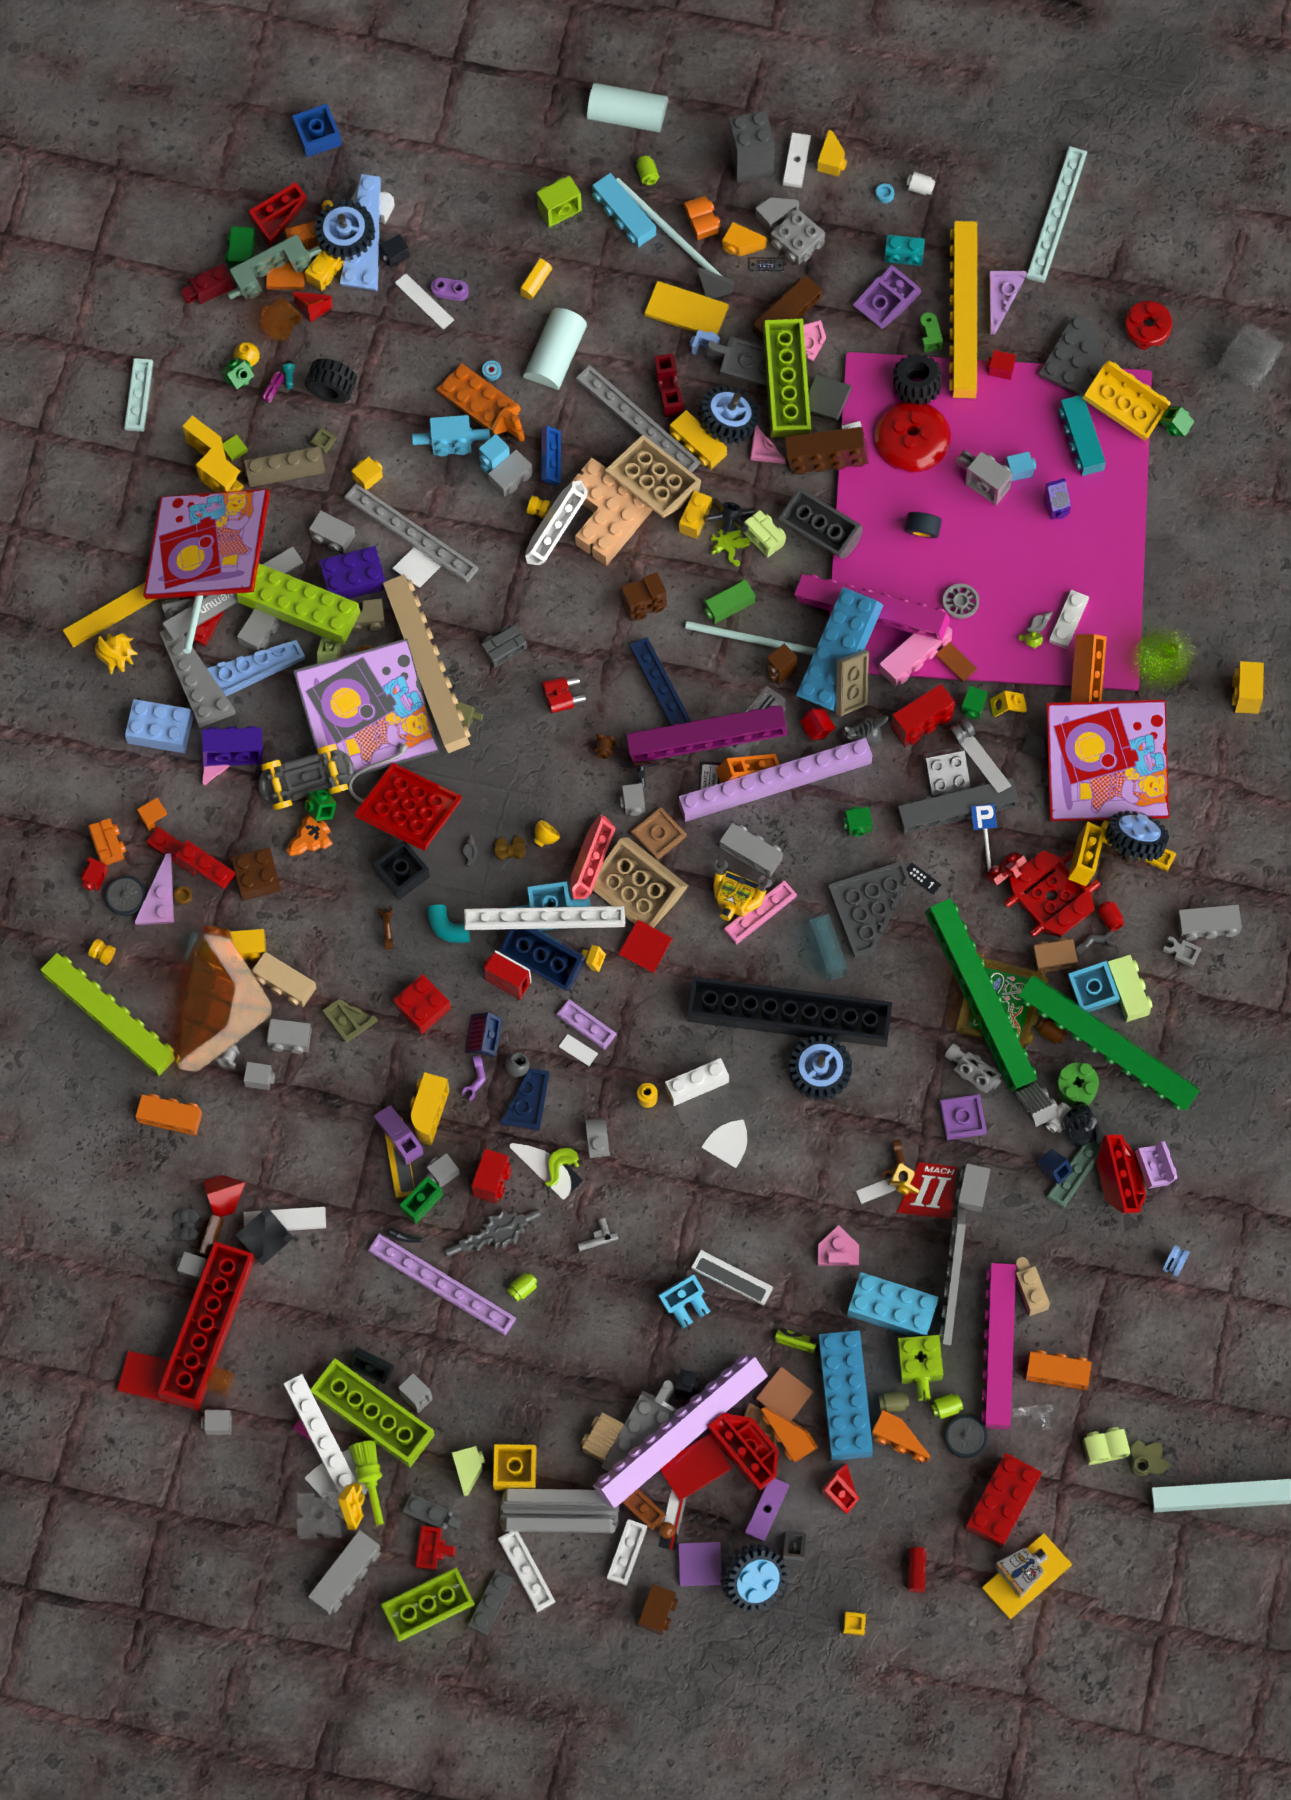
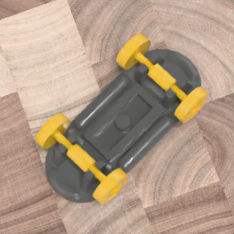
(293, 780)

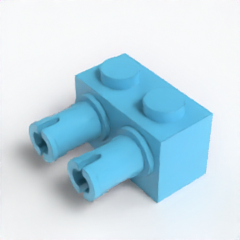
(679, 1294)

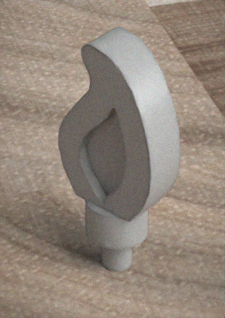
(1039, 622)

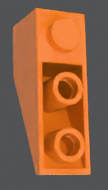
(896, 1433)
(793, 1436)

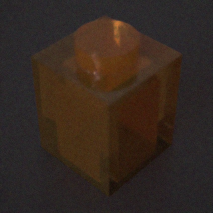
(220, 1381)

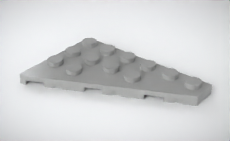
(953, 1273)

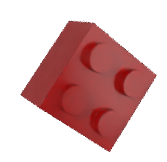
(422, 1004)
(491, 1176)

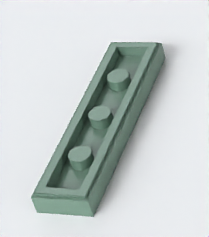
(1081, 1166)

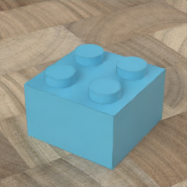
(1094, 987)

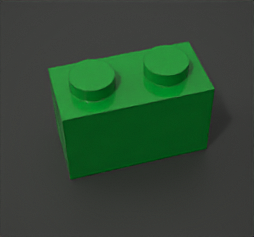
(241, 245)
(421, 1200)

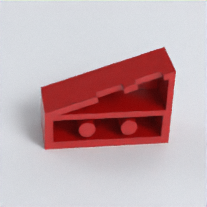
(277, 213)

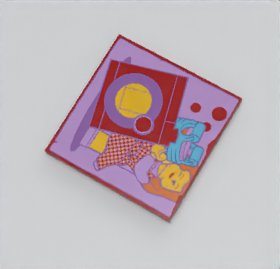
(206, 544)
(1107, 759)

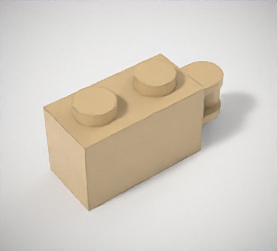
(1031, 1287)

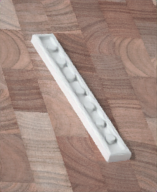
(544, 918)

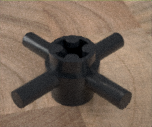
(729, 516)

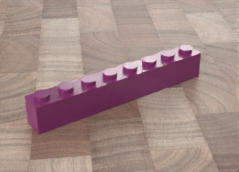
(707, 734)

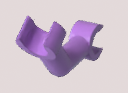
(480, 1077)

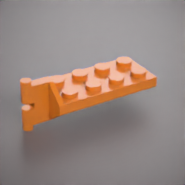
(482, 402)

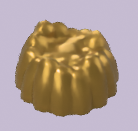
(182, 895)

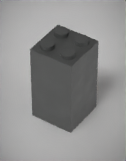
(751, 146)

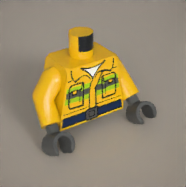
(737, 893)

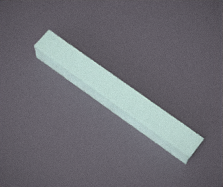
(1221, 1495)

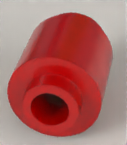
(1111, 916)

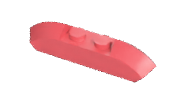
(591, 857)

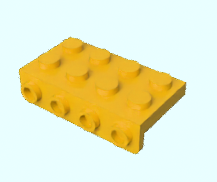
(1126, 400)

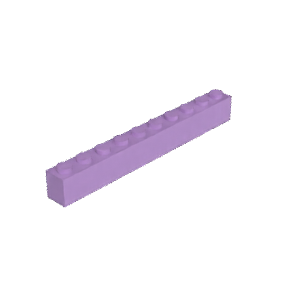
(775, 779)
(679, 1430)

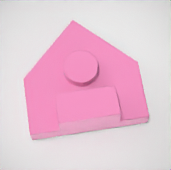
(814, 339)
(838, 1249)

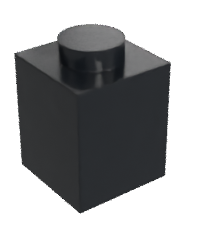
(394, 250)

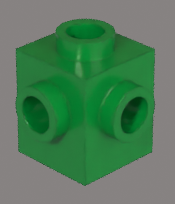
(237, 373)
(320, 805)

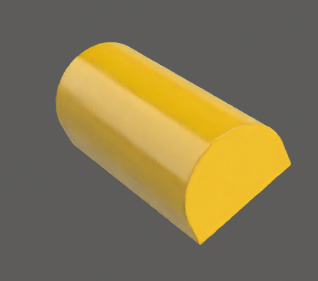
(535, 279)

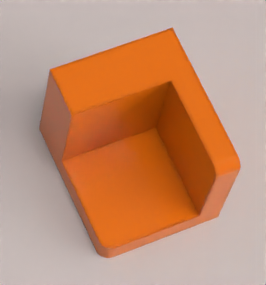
(151, 813)

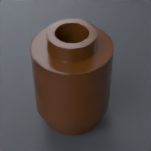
(1050, 1031)

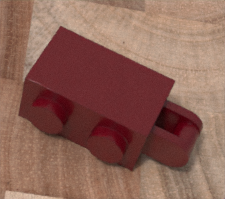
(208, 285)

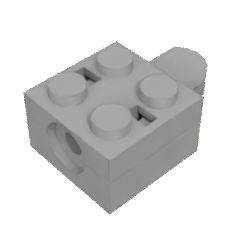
(985, 475)

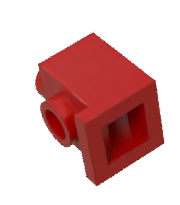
(93, 874)

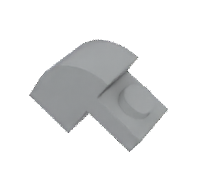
(597, 1137)

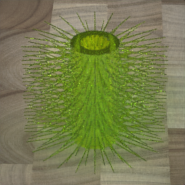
(1163, 658)

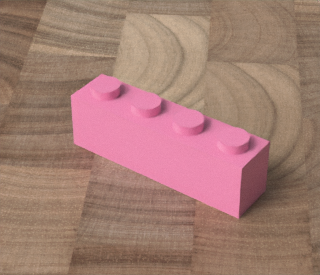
(910, 656)

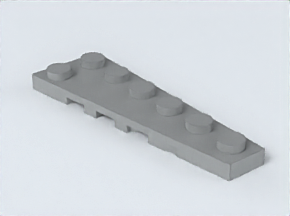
(199, 686)

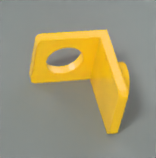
(1010, 701)
(903, 1186)

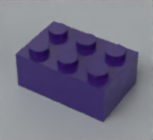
(353, 573)
(232, 746)

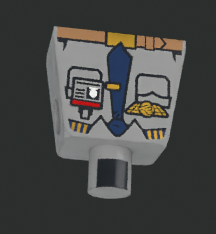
(1022, 1570)

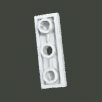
(797, 152)

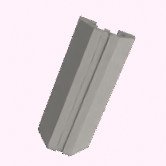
(556, 1511)

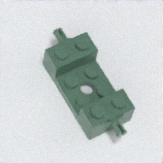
(275, 257)

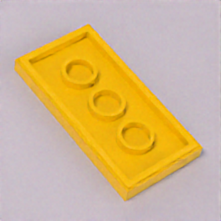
(686, 309)
(1053, 1567)

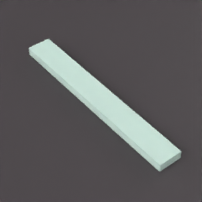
(1056, 214)

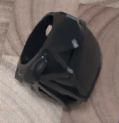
(1081, 1125)

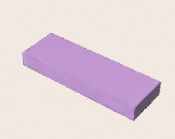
(586, 1024)

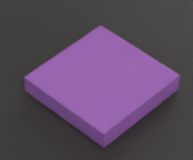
(963, 1117)
(700, 1564)

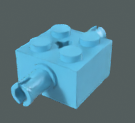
(450, 435)
(552, 894)

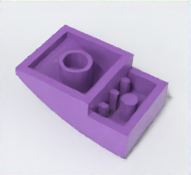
(887, 297)

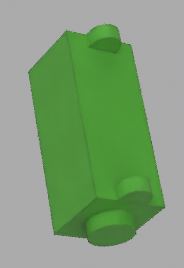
(729, 602)

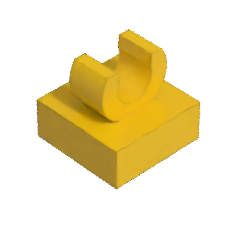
(594, 957)

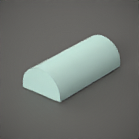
(627, 107)
(556, 348)

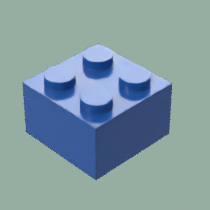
(316, 130)

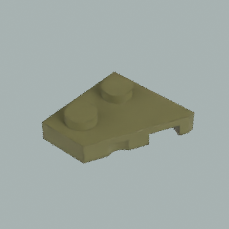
(348, 1020)

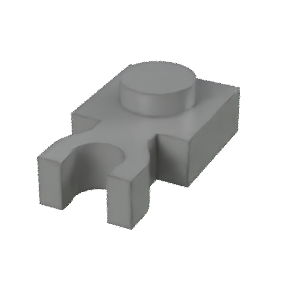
(1185, 952)

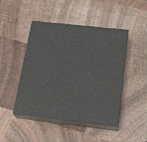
(828, 397)

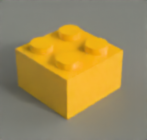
(1248, 687)
(514, 1467)

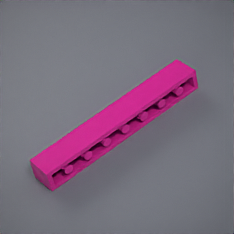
(895, 613)
(1000, 1346)

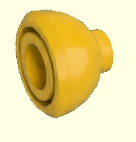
(248, 352)
(545, 834)

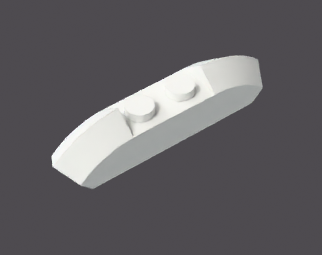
(555, 523)

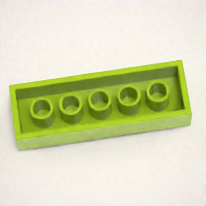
(786, 377)
(302, 604)
(372, 1413)

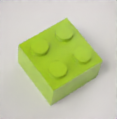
(559, 201)

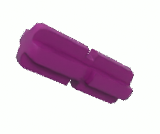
(270, 390)

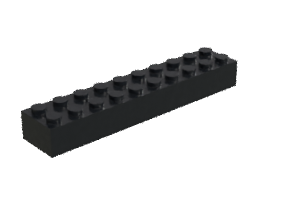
(789, 1011)

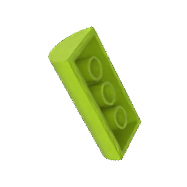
(427, 1604)

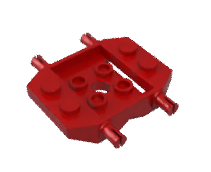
(1066, 891)

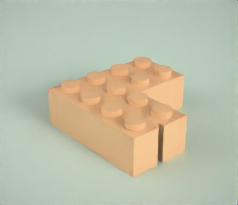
(615, 513)

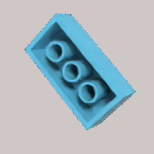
(892, 1306)

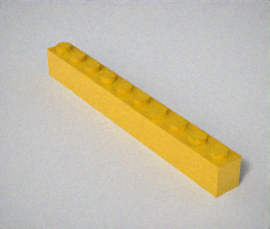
(964, 310)

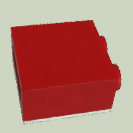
(507, 974)

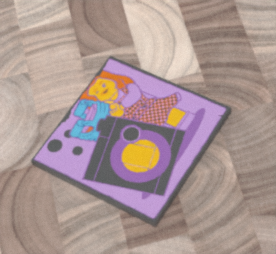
(368, 706)

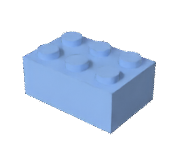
(159, 726)

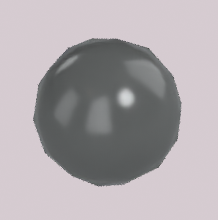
(517, 1064)

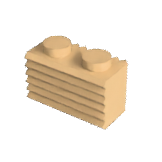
(601, 1437)

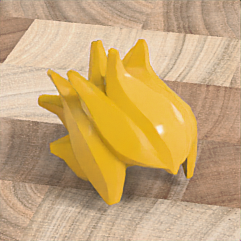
(115, 651)

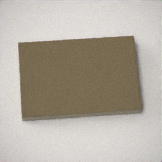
(852, 682)

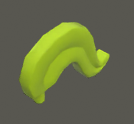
(558, 1158)

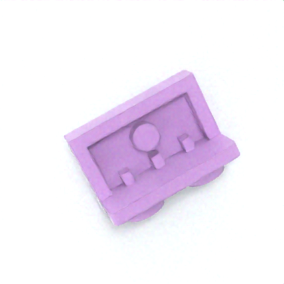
(1156, 1165)

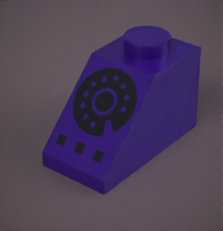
(1057, 499)

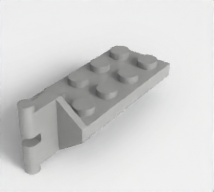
(643, 1420)

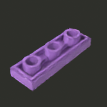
(762, 1521)

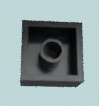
(401, 870)

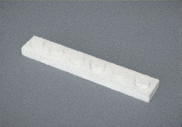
(319, 1433)

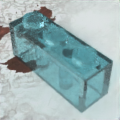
(828, 947)

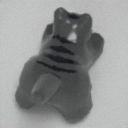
(867, 728)

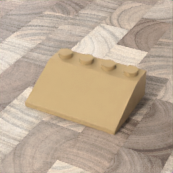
(654, 477)
(638, 883)

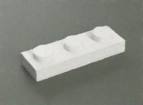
(1069, 619)
(627, 1552)

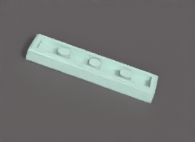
(138, 394)

